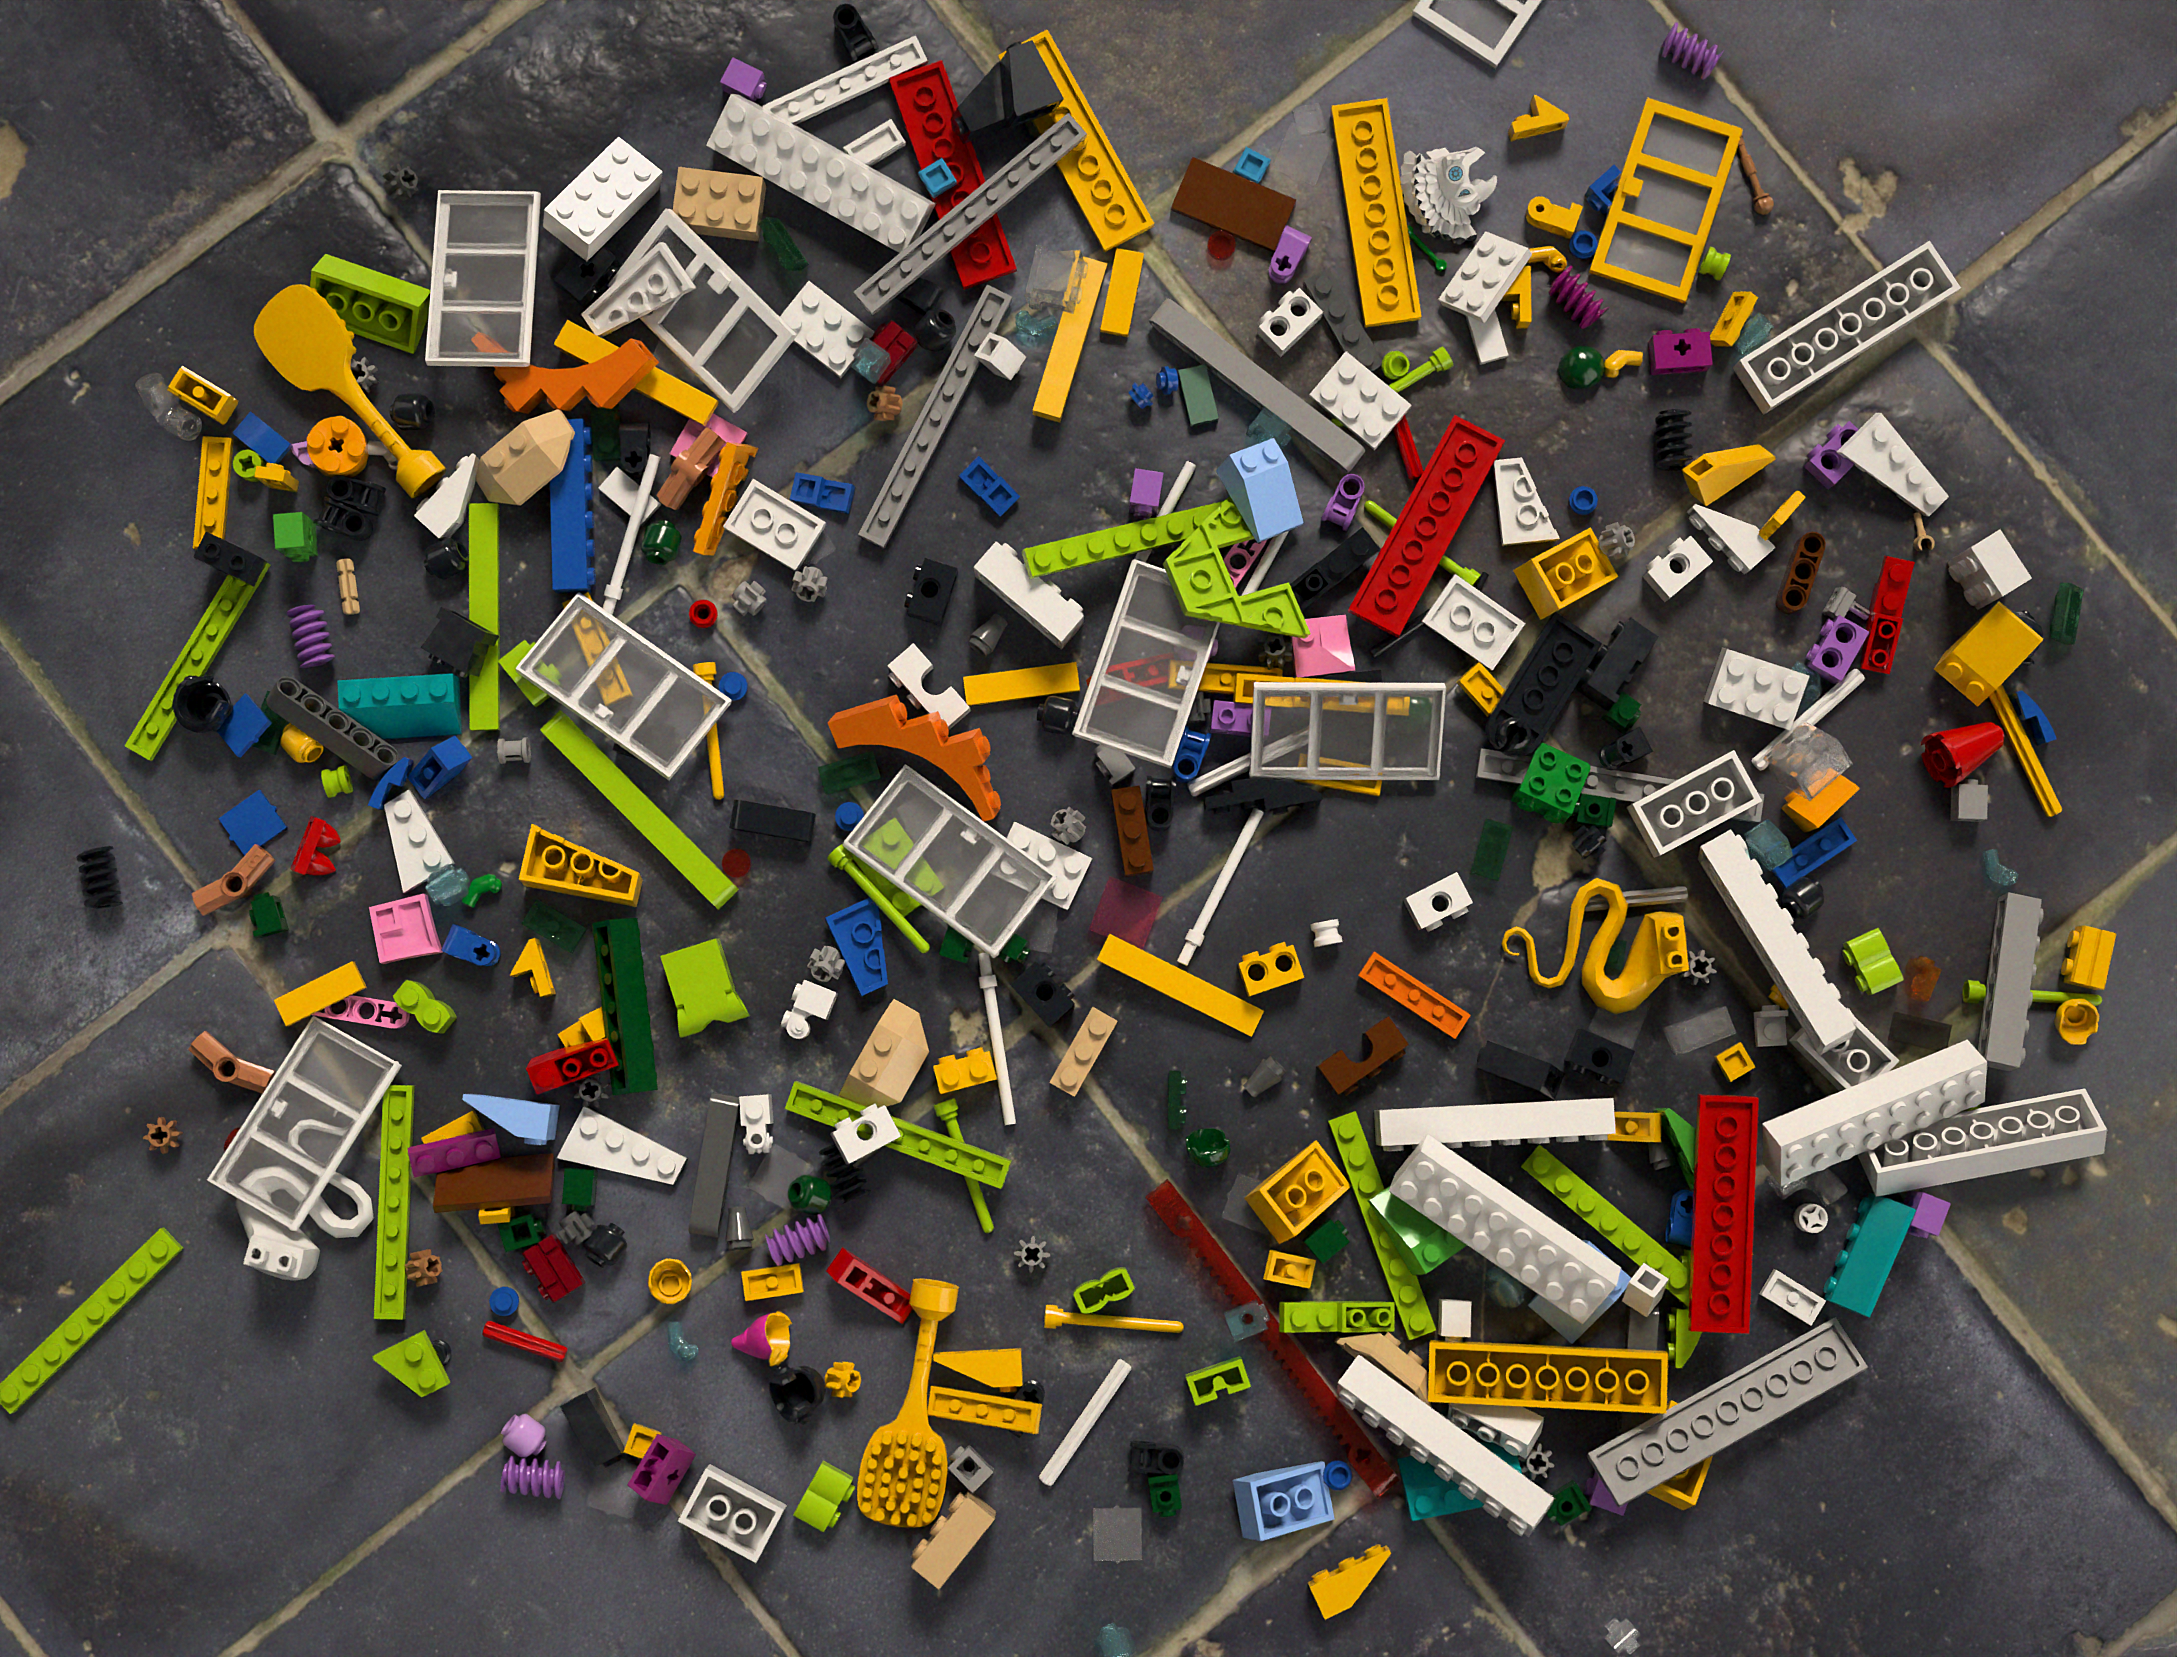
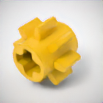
(842, 1379)

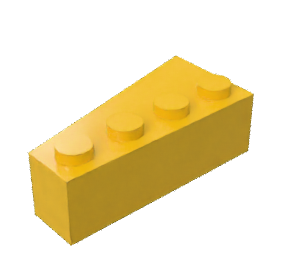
(573, 870)

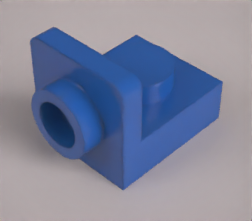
(1604, 184)

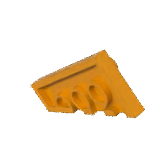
(723, 495)

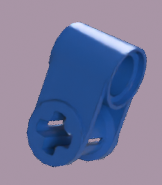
(1191, 750)
(467, 946)
(1680, 1221)

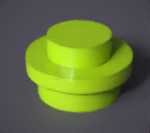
(1395, 365)

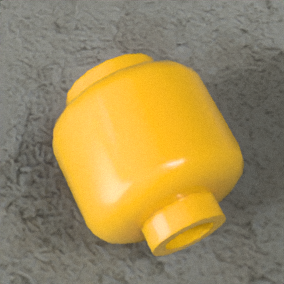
(300, 745)

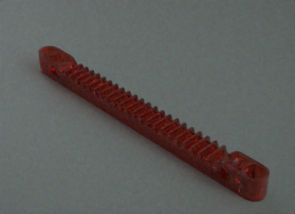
(1374, 1469)

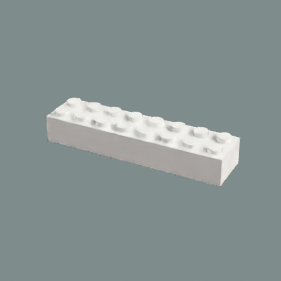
(820, 173)
(1846, 327)
(1776, 942)
(1874, 1112)
(1496, 1122)
(1988, 1143)
(1505, 1229)
(1443, 1446)

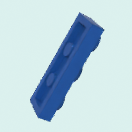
(1815, 851)

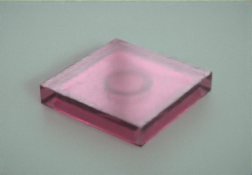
(1125, 912)

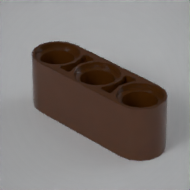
(1810, 563)

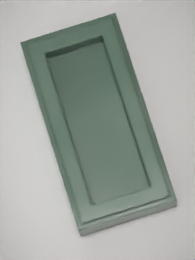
(1198, 395)

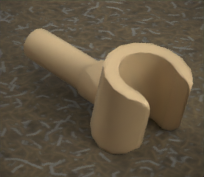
(1921, 534)

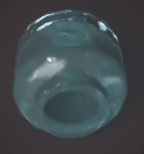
(448, 885)
(1504, 1288)
(1114, 1642)

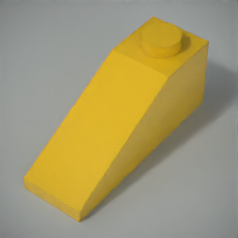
(993, 1367)

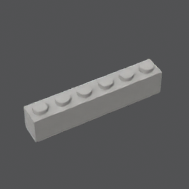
(2010, 981)

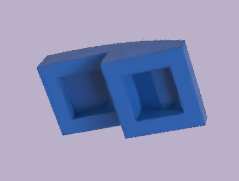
(262, 439)
(988, 486)
(822, 493)
(2028, 709)
(396, 775)

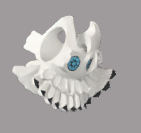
(1442, 193)

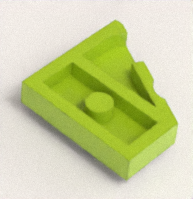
(414, 1364)

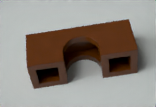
(1132, 831)
(1385, 1044)

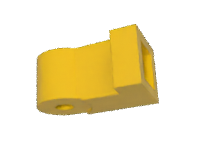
(1552, 217)

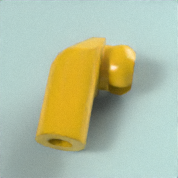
(1550, 257)
(1619, 359)

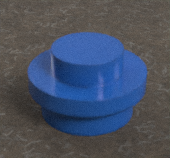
(1583, 244)
(1167, 380)
(1141, 395)
(1583, 500)
(733, 685)
(848, 815)
(504, 1301)
(1337, 1475)

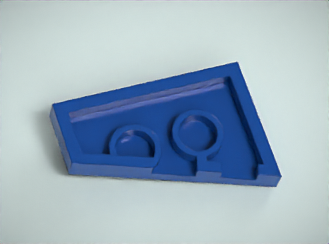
(860, 944)

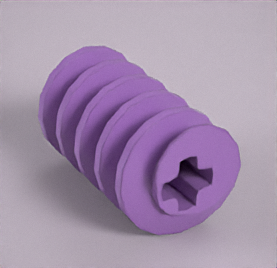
(1690, 51)
(309, 636)
(798, 1240)
(533, 1478)

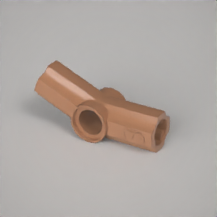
(690, 468)
(220, 892)
(216, 1056)

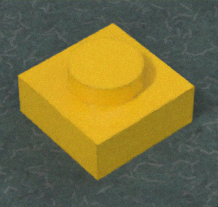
(1734, 1062)
(640, 1440)

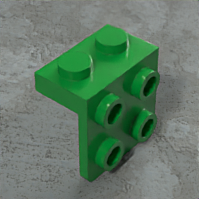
(1552, 784)

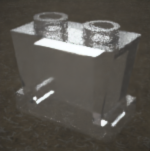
(1056, 279)
(1699, 1030)

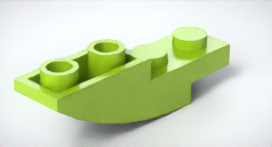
(1336, 1316)
(1682, 1340)

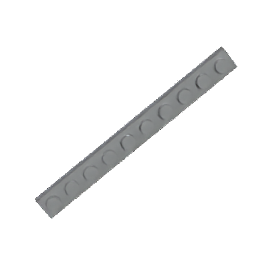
(970, 214)
(934, 418)
(1599, 782)

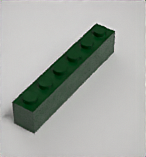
(625, 1005)

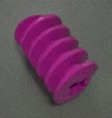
(1577, 298)

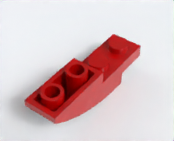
(1885, 614)

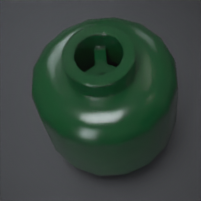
(661, 542)
(809, 1194)

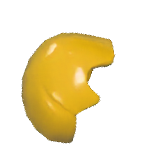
(2076, 1021)
(669, 1281)

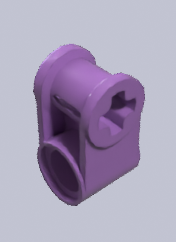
(1289, 252)
(1343, 506)

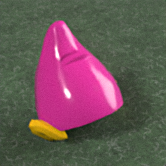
(766, 1338)

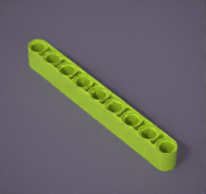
(639, 809)

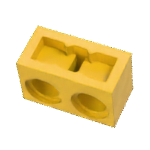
(1272, 976)

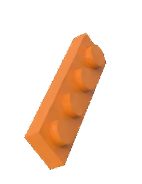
(1414, 995)

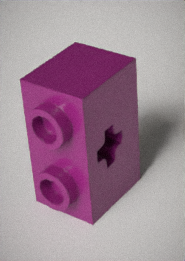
(1667, 361)
(661, 1469)

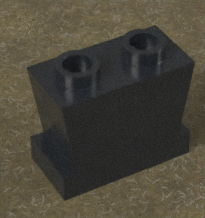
(459, 643)

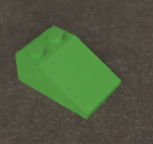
(1683, 1140)
(1415, 1236)

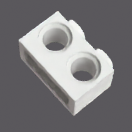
(1294, 326)

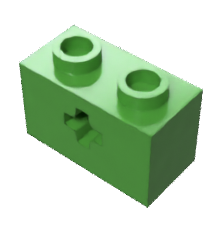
(295, 536)

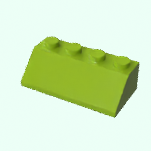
(373, 302)

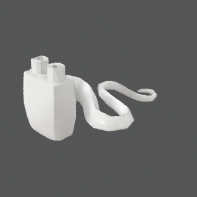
(290, 1253)

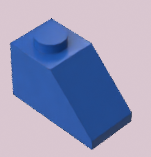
(439, 766)

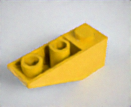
(1723, 470)
(1343, 1586)

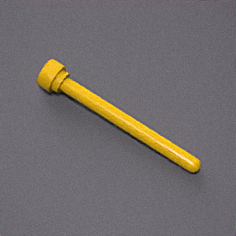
(706, 672)
(1056, 1317)

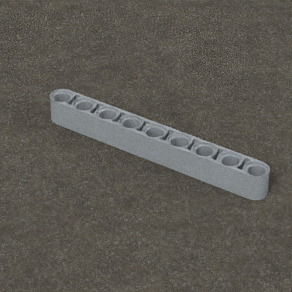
(1256, 385)

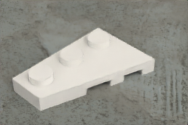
(1519, 507)
(414, 841)

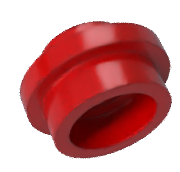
(703, 605)

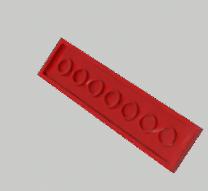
(926, 109)
(1426, 526)
(1723, 1213)

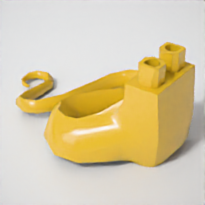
(1653, 956)

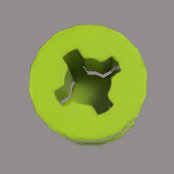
(1714, 263)
(240, 462)
(337, 781)

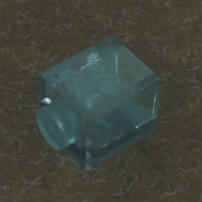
(1768, 845)

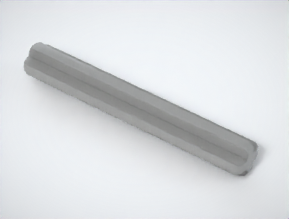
(1642, 898)

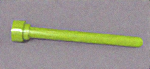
(1438, 361)
(1470, 576)
(841, 858)
(1975, 992)
(947, 1112)

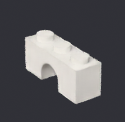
(910, 671)

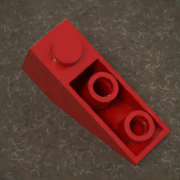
(570, 1064)

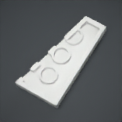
(642, 289)
(1888, 459)
(611, 1146)

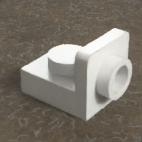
(1770, 1026)

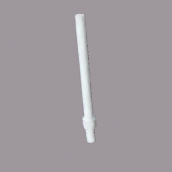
(614, 590)
(1195, 937)
(987, 982)

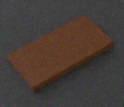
(1233, 204)
(496, 1184)

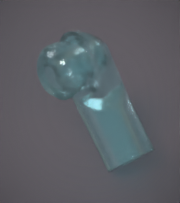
(1034, 326)
(1813, 688)
(1997, 871)
(678, 1345)

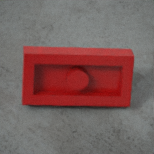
(307, 858)

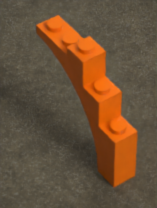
(563, 389)
(927, 736)

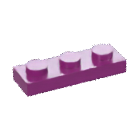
(453, 1152)

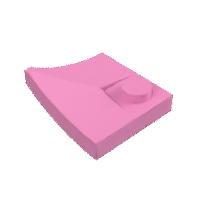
(721, 427)
(1324, 650)
(404, 929)

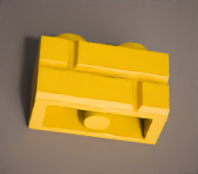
(202, 395)
(2088, 957)

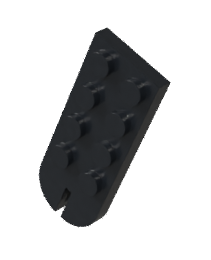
(1540, 686)

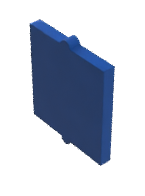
(244, 725)
(253, 822)

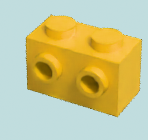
(964, 1072)

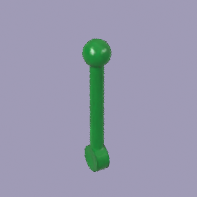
(1440, 264)

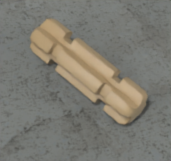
(348, 586)

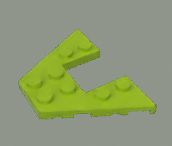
(1207, 589)

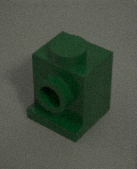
(1623, 713)
(1605, 813)
(267, 915)
(956, 946)
(1015, 949)
(511, 1233)
(1164, 1482)
(1573, 1494)

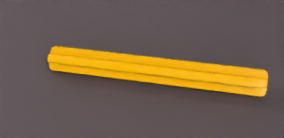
(2025, 752)

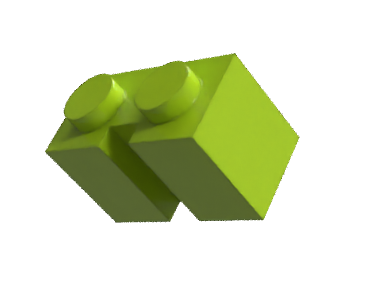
(1226, 1374)

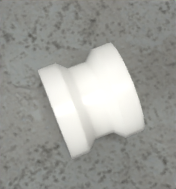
(1326, 933)
(1816, 1220)

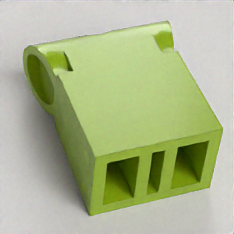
(702, 987)

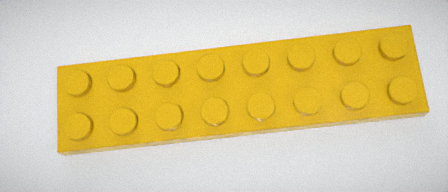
(1092, 166)
(1375, 212)

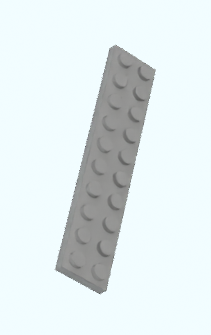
(1726, 1412)

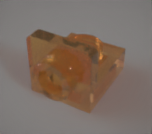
(1924, 983)

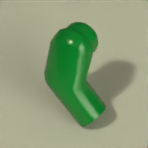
(481, 885)

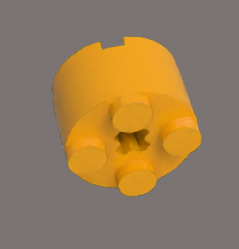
(345, 433)

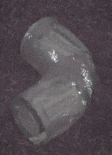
(166, 408)
(1822, 1183)

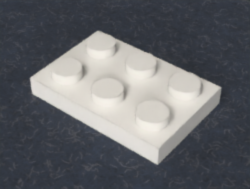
(1485, 277)
(825, 329)
(1360, 400)
(774, 525)
(1473, 622)
(1061, 860)

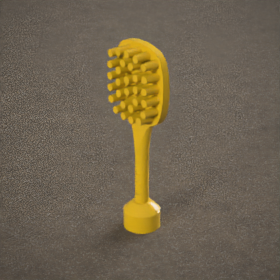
(315, 352)
(905, 1460)

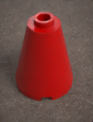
(1959, 751)

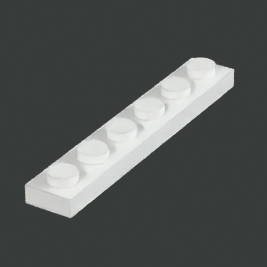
(849, 82)

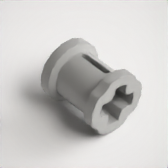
(514, 750)

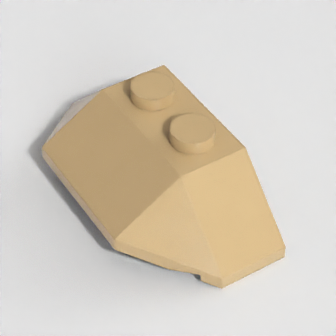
(525, 459)
(888, 1059)
(1387, 1357)

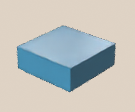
(1251, 165)
(937, 178)

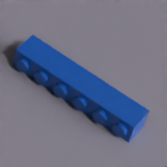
(572, 518)

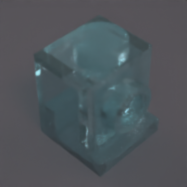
(870, 360)
(1269, 426)
(1238, 1328)

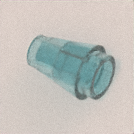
(1753, 332)

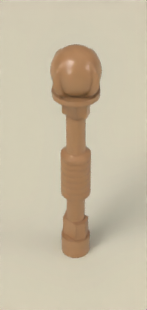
(1763, 201)

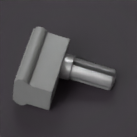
(1842, 602)

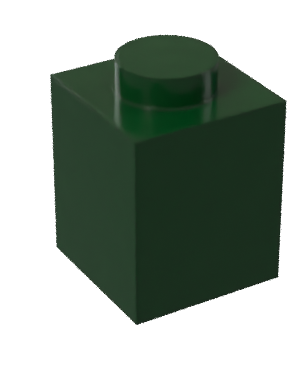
(579, 1188)
(1327, 1240)

